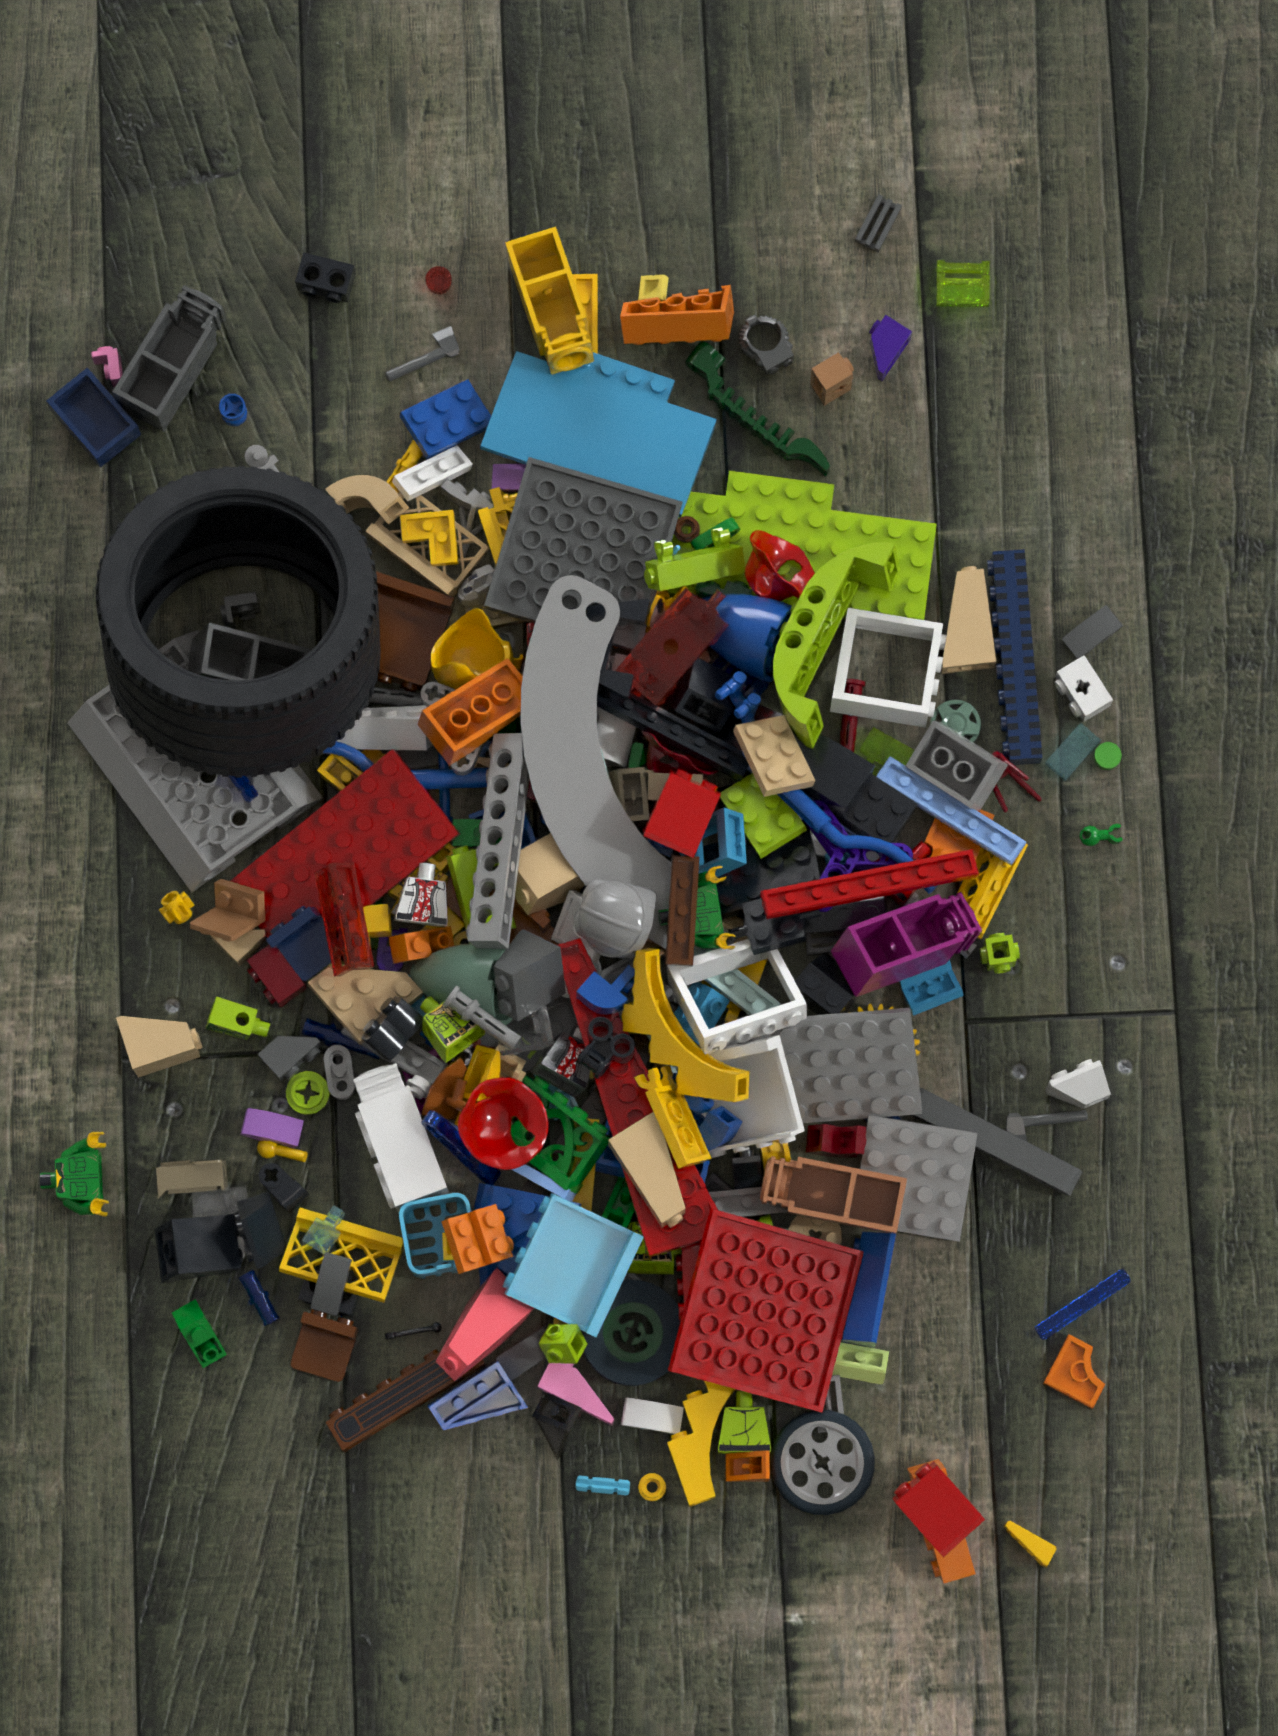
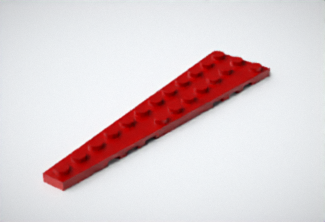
(627, 1104)

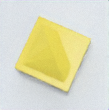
(653, 287)

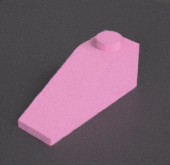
(568, 1384)

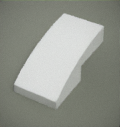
(652, 1416)

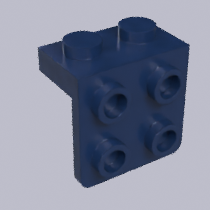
(303, 942)

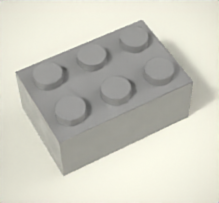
(956, 765)

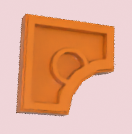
(1073, 1373)

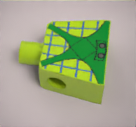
(224, 1015)

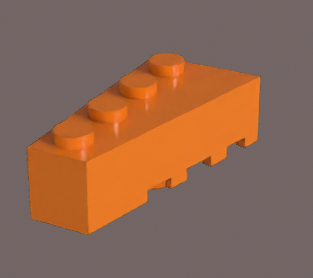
(679, 318)

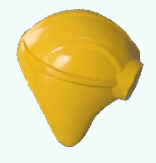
(468, 650)

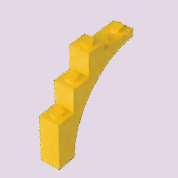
(670, 1045)
(692, 1451)

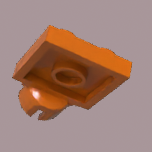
(945, 840)

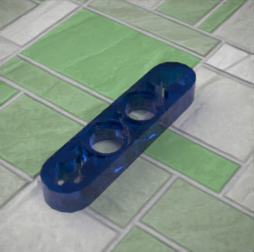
(450, 1138)

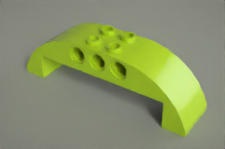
(814, 624)

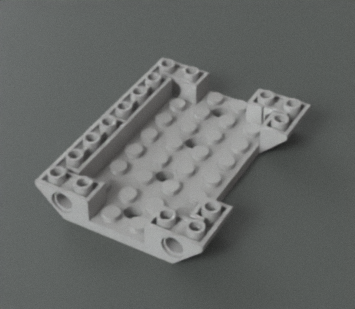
(171, 801)

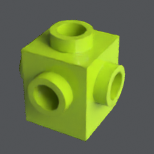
(1003, 944)
(563, 1343)

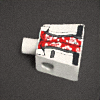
(423, 899)

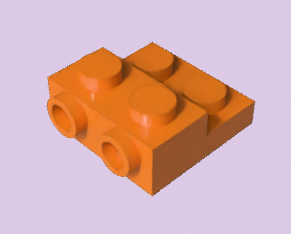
(478, 1238)

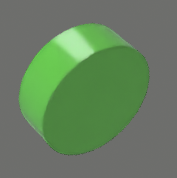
(1107, 756)

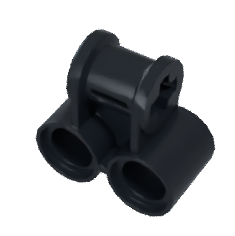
(601, 1050)

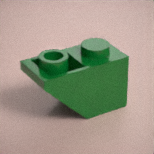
(199, 1333)

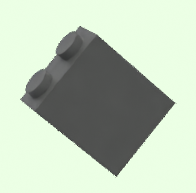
(528, 975)

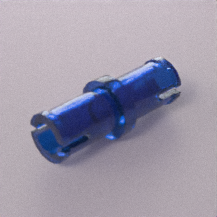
(259, 1297)

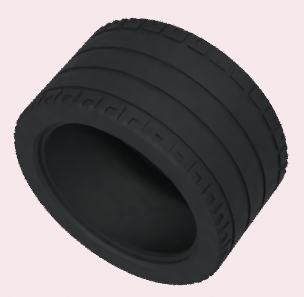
(219, 523)

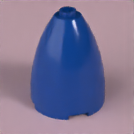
(752, 632)

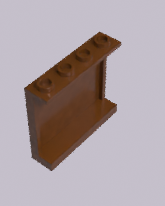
(409, 627)

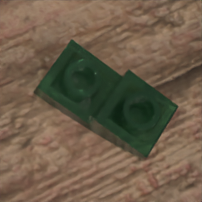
(709, 587)

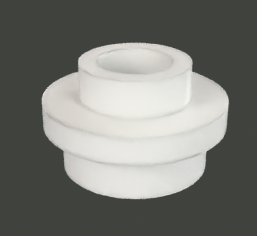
(419, 1086)

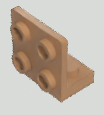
(236, 911)

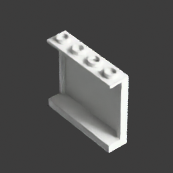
(771, 1106)

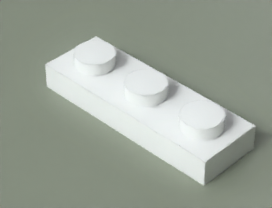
(432, 473)

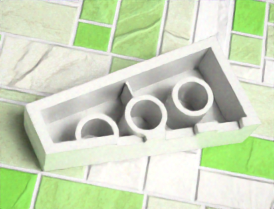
(388, 729)

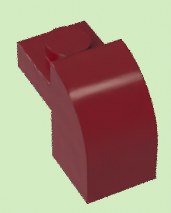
(836, 1141)

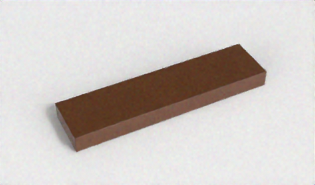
(682, 910)

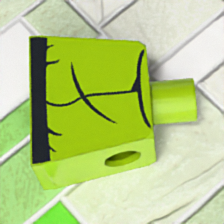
(744, 1427)

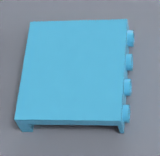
(572, 1264)

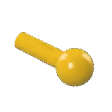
(269, 1149)

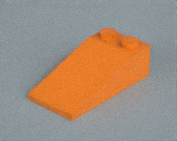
(473, 712)

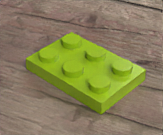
(766, 819)

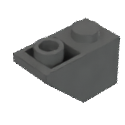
(288, 1053)

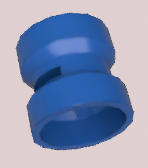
(234, 405)

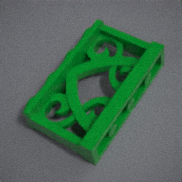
(560, 1170)

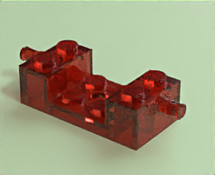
(694, 627)

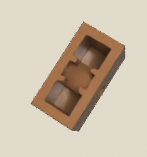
(832, 378)

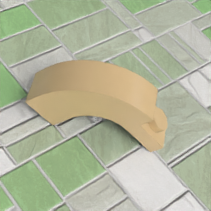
(368, 492)

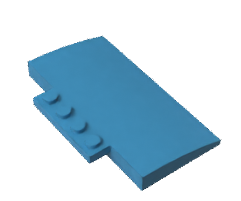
(600, 422)

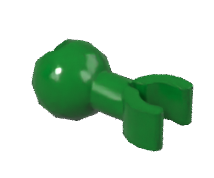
(1094, 835)

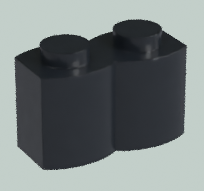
(392, 1027)

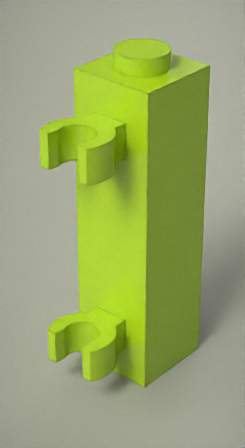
(694, 566)
(462, 868)

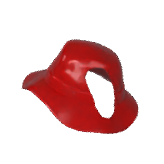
(766, 559)
(487, 1124)

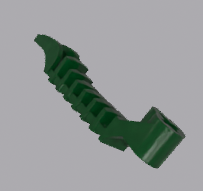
(705, 363)

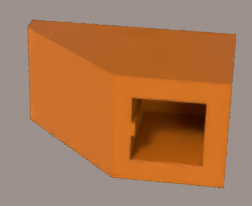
(419, 944)

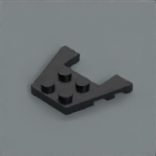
(631, 612)

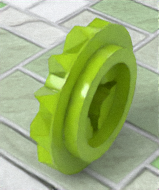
(300, 1083)

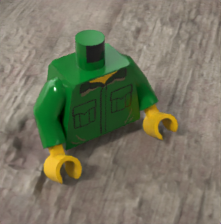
(709, 925)
(79, 1177)

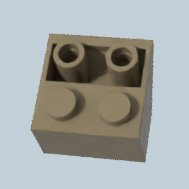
(632, 793)

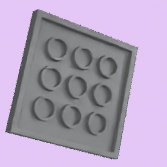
(936, 1170)

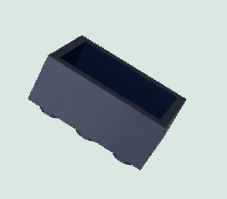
(93, 417)

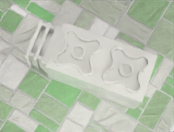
(397, 1137)

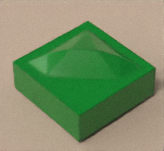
(637, 756)

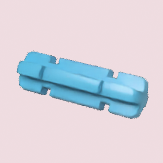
(602, 1485)

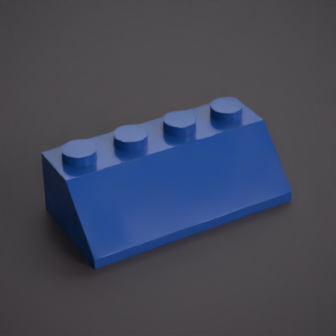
(870, 1289)

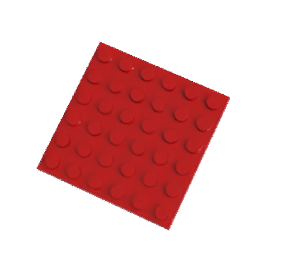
(765, 1310)

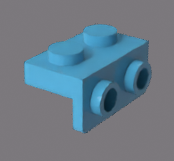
(931, 988)
(710, 1004)

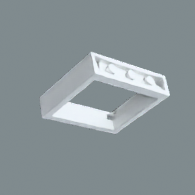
(881, 708)
(746, 1028)

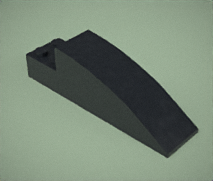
(844, 784)

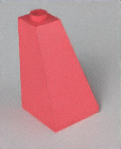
(482, 1326)

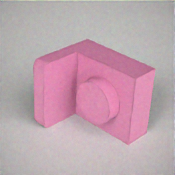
(108, 355)

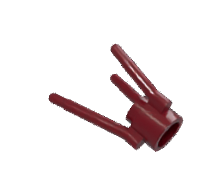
(1017, 775)

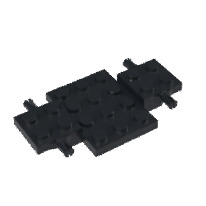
(741, 890)

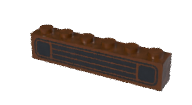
(392, 1401)

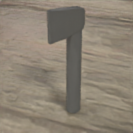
(448, 348)
(1015, 1122)

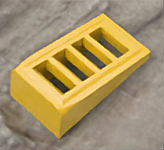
(1037, 1547)

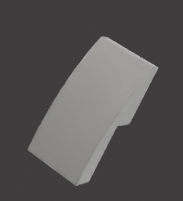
(457, 494)

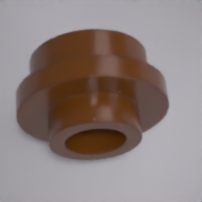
(690, 522)

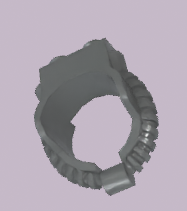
(771, 359)

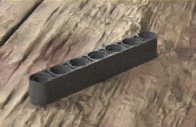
(1001, 1144)

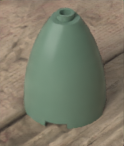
(461, 966)

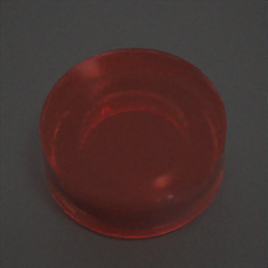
(438, 280)

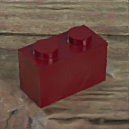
(276, 974)

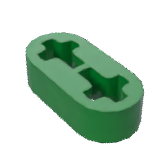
(705, 539)

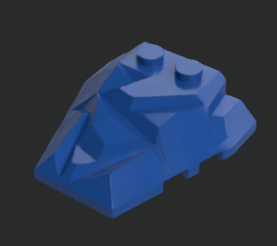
(519, 1211)

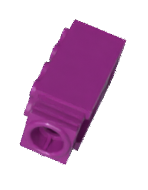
(905, 942)

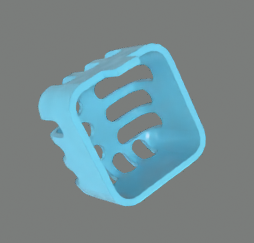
(406, 1216)

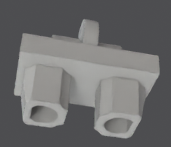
(258, 457)

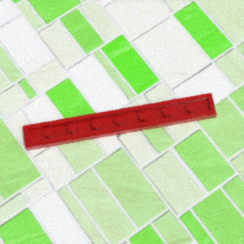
(869, 884)

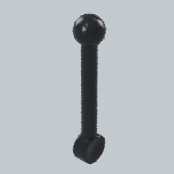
(435, 1327)

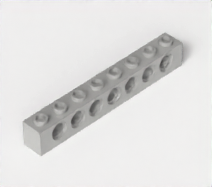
(503, 879)

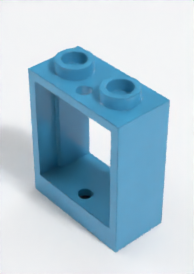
(730, 839)

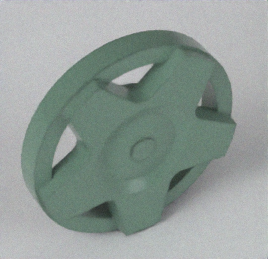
(959, 719)

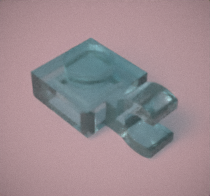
(323, 1234)

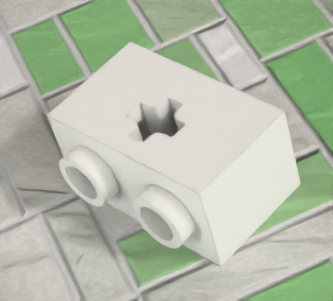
(1082, 674)

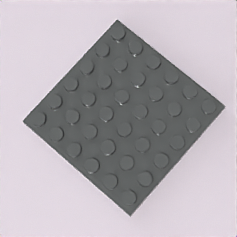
(579, 528)

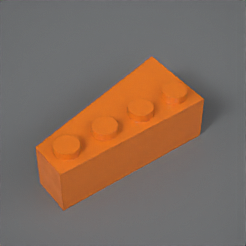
(957, 1562)

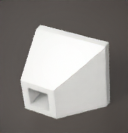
(1082, 1086)

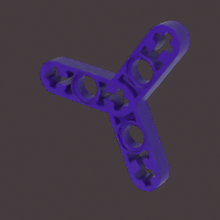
(857, 857)

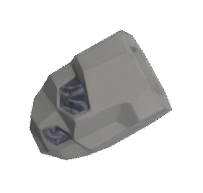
(476, 587)

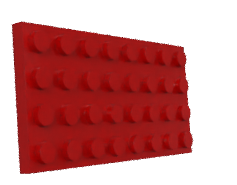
(377, 822)

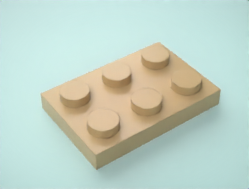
(774, 755)

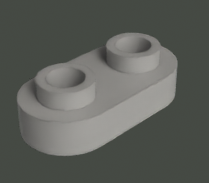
(339, 1073)

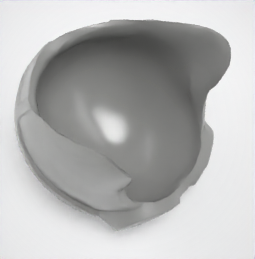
(615, 917)

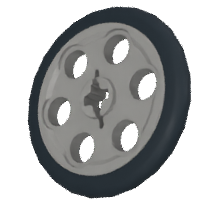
(844, 1493)

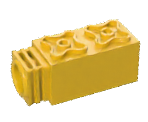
(551, 300)

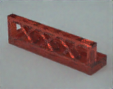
(347, 916)

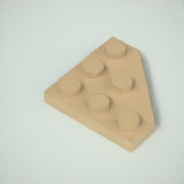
(360, 994)

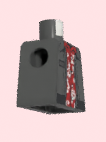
(559, 1064)

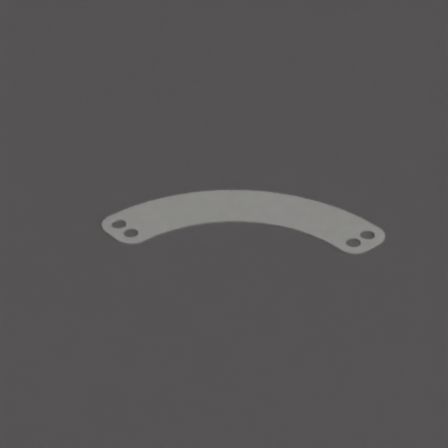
(566, 753)

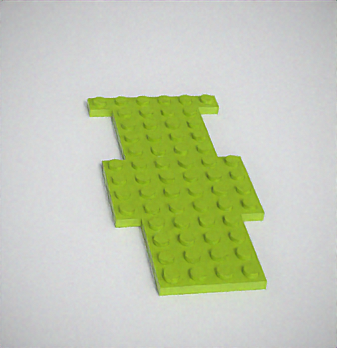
(803, 516)

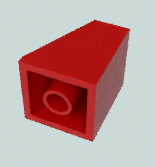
(682, 812)
(937, 1508)

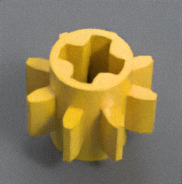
(176, 907)

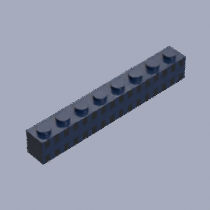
(1015, 656)

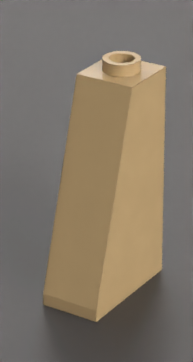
(969, 629)
(648, 1164)

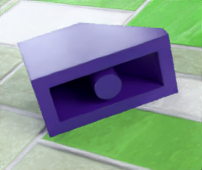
(887, 344)

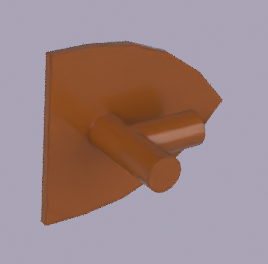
(448, 1091)

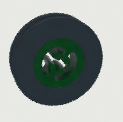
(652, 1362)

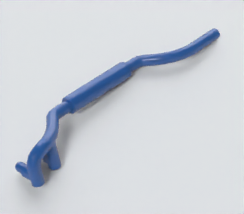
(428, 778)
(797, 799)

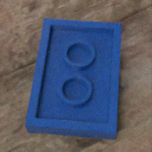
(446, 419)

